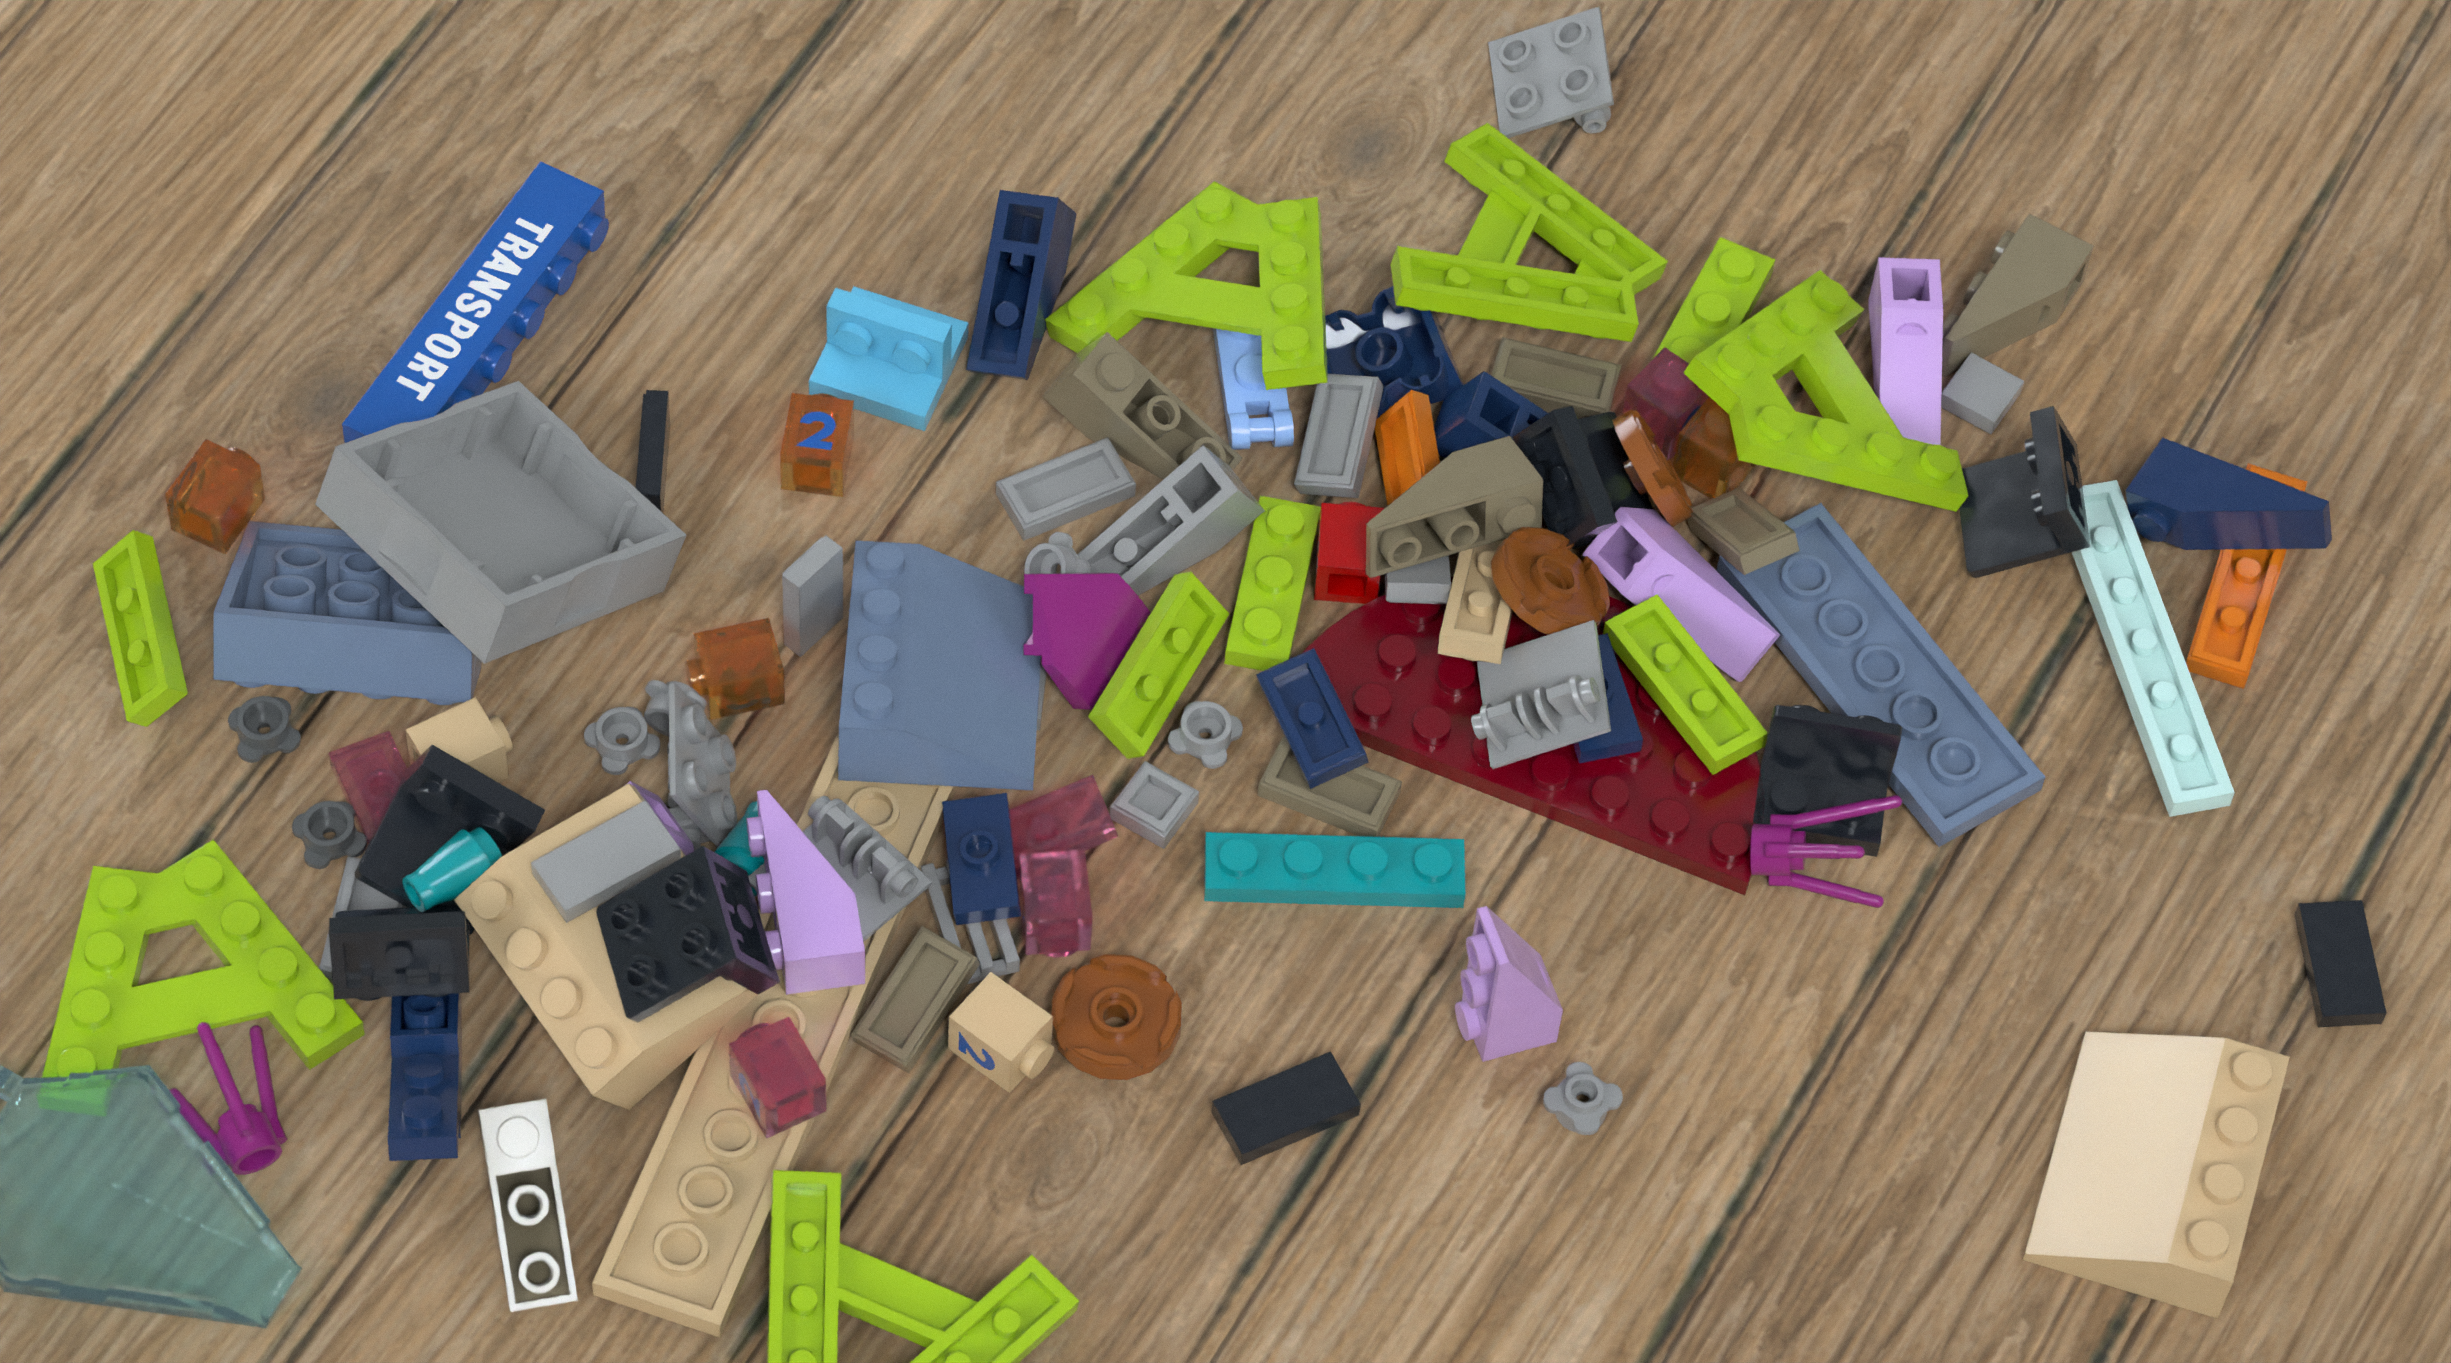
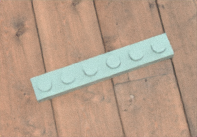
(2149, 658)

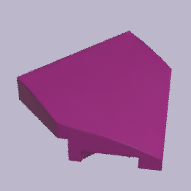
(1082, 629)

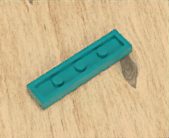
(1334, 870)

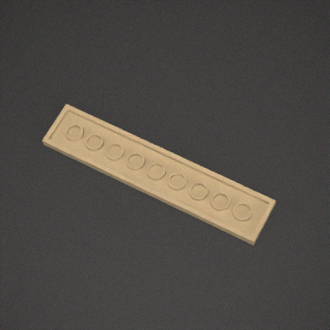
(711, 1169)

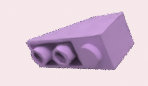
(1908, 344)
(1649, 558)
(813, 908)
(1506, 992)

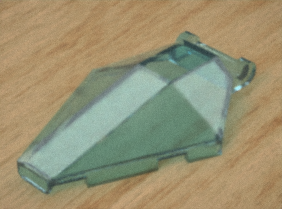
(127, 1204)

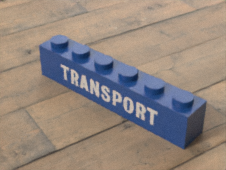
(488, 303)

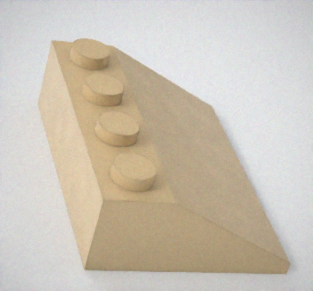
(570, 979)
(2158, 1165)

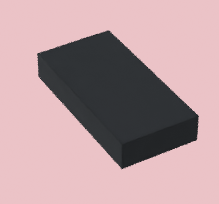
(654, 447)
(2340, 963)
(1285, 1108)

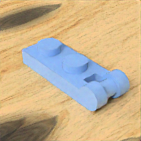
(1245, 393)

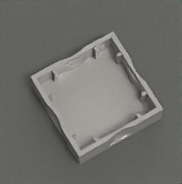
(500, 521)

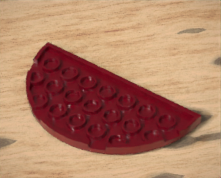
(1647, 801)

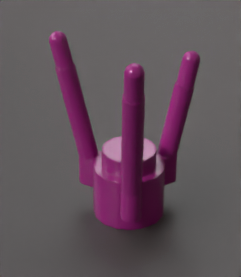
(1780, 849)
(246, 1137)

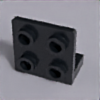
(1580, 473)
(2025, 502)
(1827, 762)
(429, 808)
(684, 932)
(399, 952)

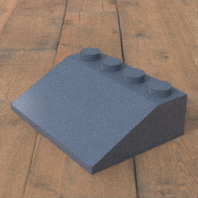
(327, 617)
(936, 673)

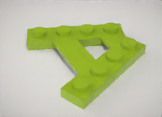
(1485, 274)
(1160, 283)
(1855, 438)
(261, 978)
(819, 1275)

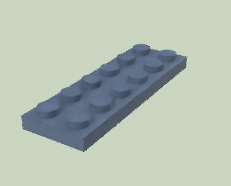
(1876, 660)

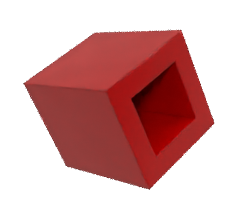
(1342, 554)

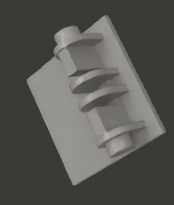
(1553, 75)
(1542, 696)
(699, 772)
(865, 860)

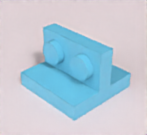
(887, 356)

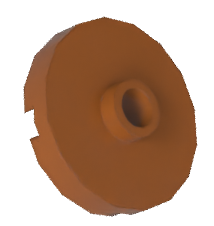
(1650, 468)
(1548, 581)
(1121, 989)

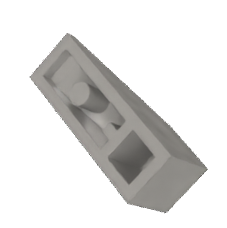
(1175, 523)

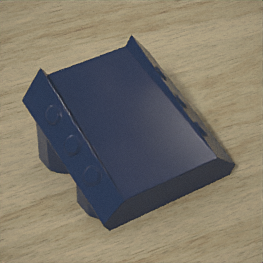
(1396, 346)

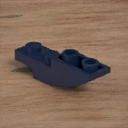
(425, 1077)

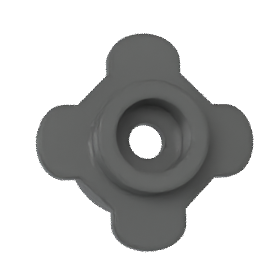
(263, 713)
(326, 818)

